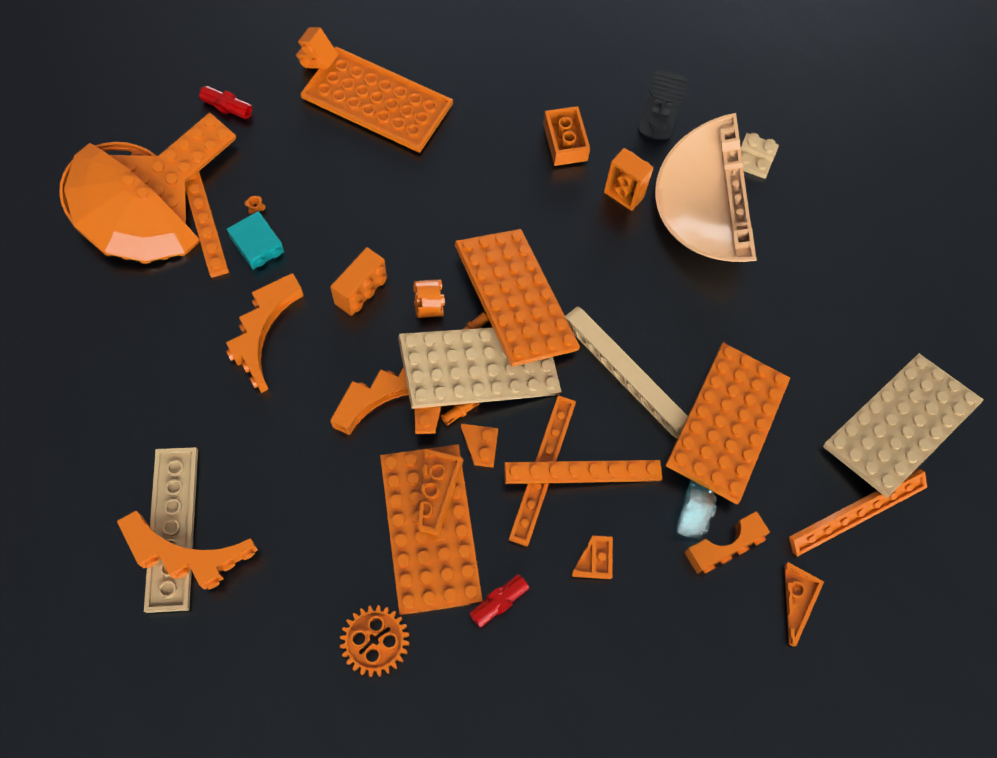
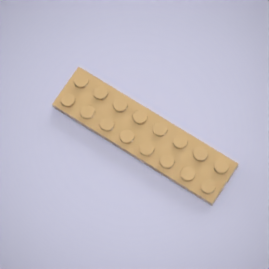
(174, 521)

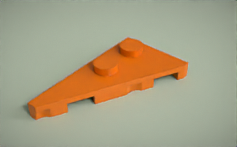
(801, 596)

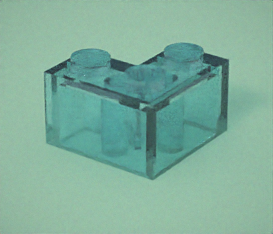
(697, 509)

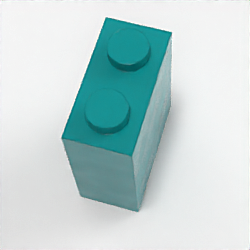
(255, 240)

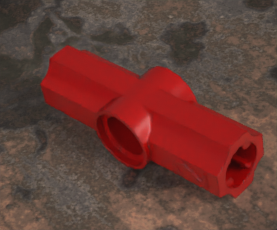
(225, 102)
(499, 600)

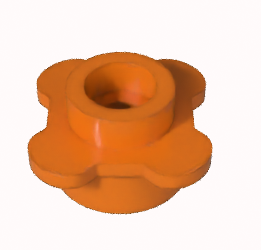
(254, 200)

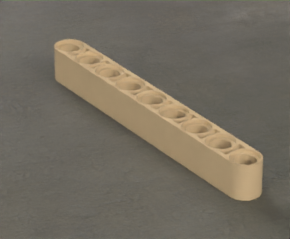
(627, 371)

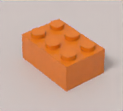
(566, 136)
(628, 179)
(359, 281)

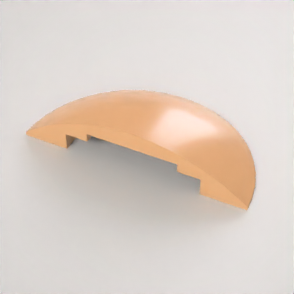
(705, 194)

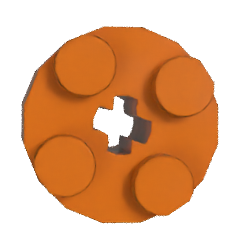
(428, 298)

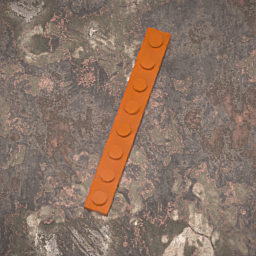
(206, 226)
(548, 452)
(582, 471)
(855, 514)

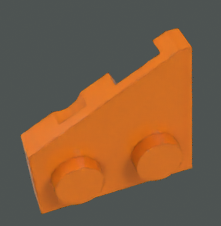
(481, 443)
(596, 559)

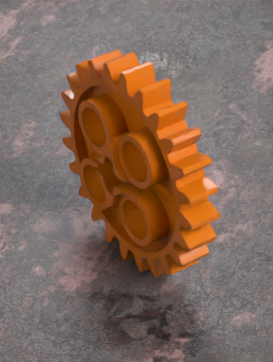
(387, 655)

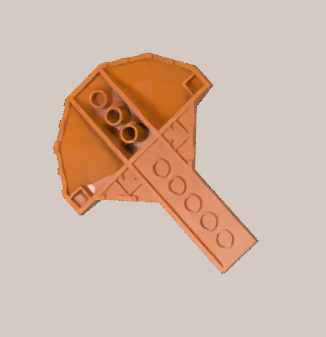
(138, 202)

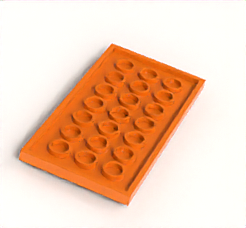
(378, 100)
(516, 297)
(728, 423)
(428, 568)

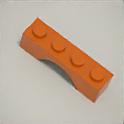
(706, 554)

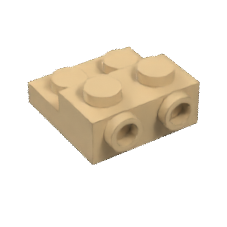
(757, 154)

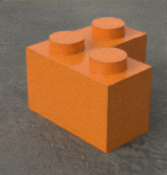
(316, 49)

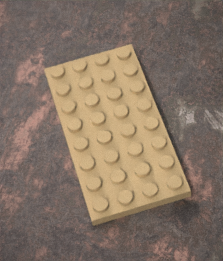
(469, 368)
(902, 424)

